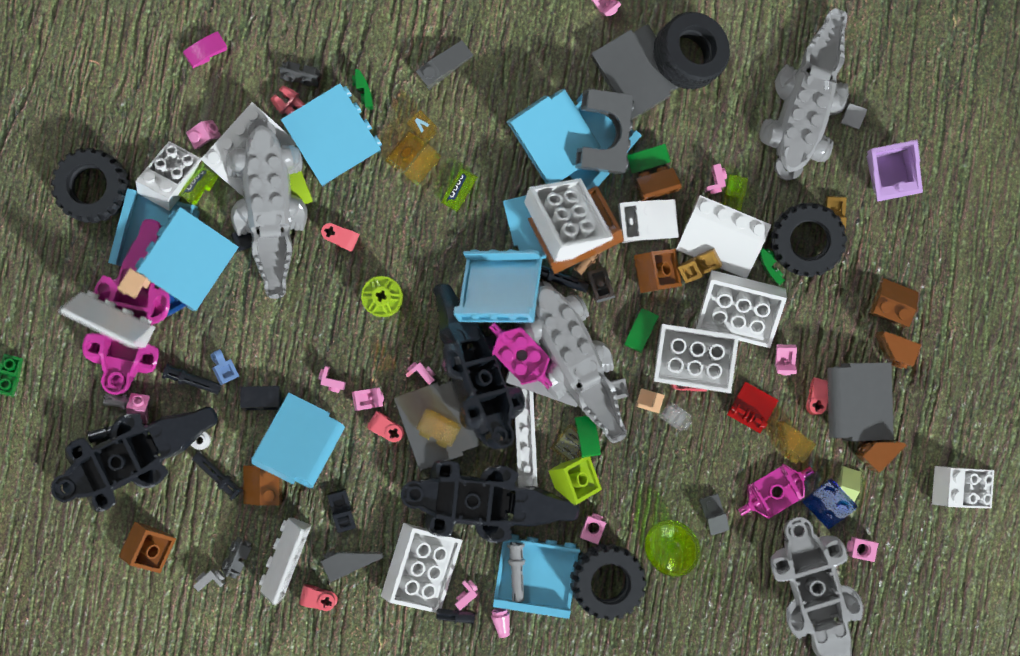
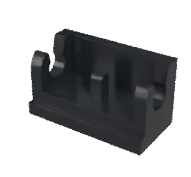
(260, 398)

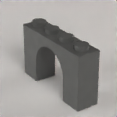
(618, 109)

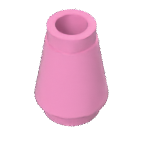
(501, 621)

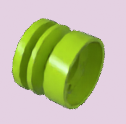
(385, 307)

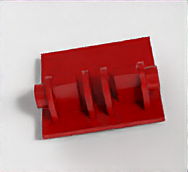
(752, 407)

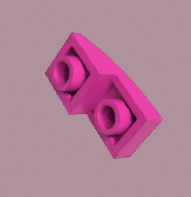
(204, 49)

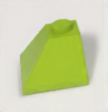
(575, 479)

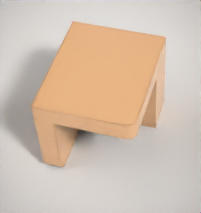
(133, 283)
(650, 400)

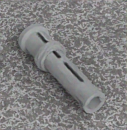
(516, 562)

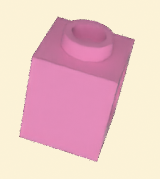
(589, 536)
(870, 549)

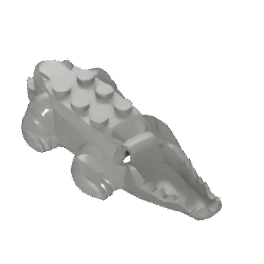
(809, 101)
(267, 202)
(576, 358)
(819, 597)

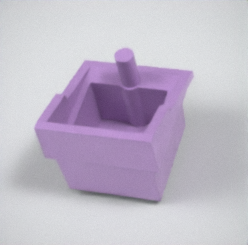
(895, 170)

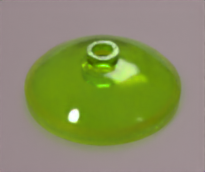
(664, 553)

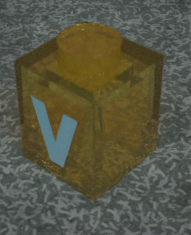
(422, 126)

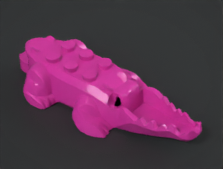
(118, 359)

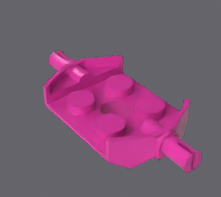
(526, 370)
(760, 492)

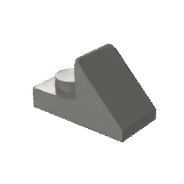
(600, 285)
(714, 514)

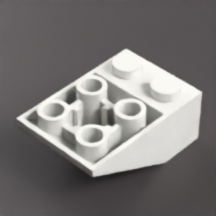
(167, 175)
(648, 220)
(962, 487)

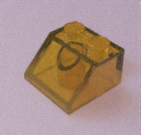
(413, 158)
(438, 427)
(793, 443)

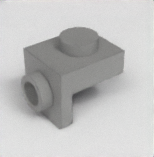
(203, 579)

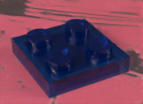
(829, 503)

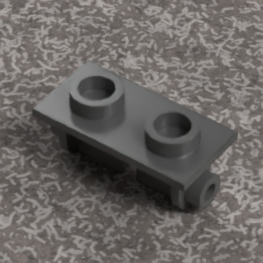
(291, 73)
(237, 550)

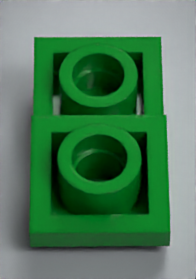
(361, 85)
(649, 158)
(767, 261)
(641, 330)
(9, 374)
(587, 437)

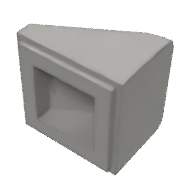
(853, 116)
(621, 388)

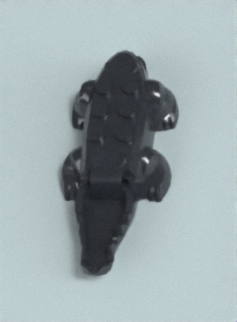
(476, 375)
(128, 456)
(483, 502)

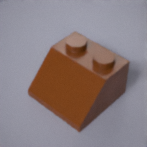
(657, 184)
(657, 270)
(894, 303)
(898, 349)
(878, 454)
(261, 487)
(147, 547)

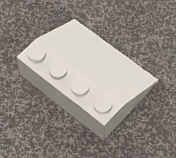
(236, 137)
(566, 218)
(728, 231)
(741, 308)
(109, 319)
(696, 358)
(285, 559)
(420, 569)

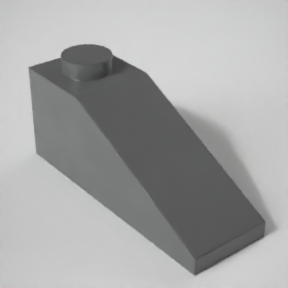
(444, 64)
(344, 562)

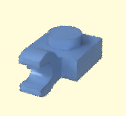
(225, 370)

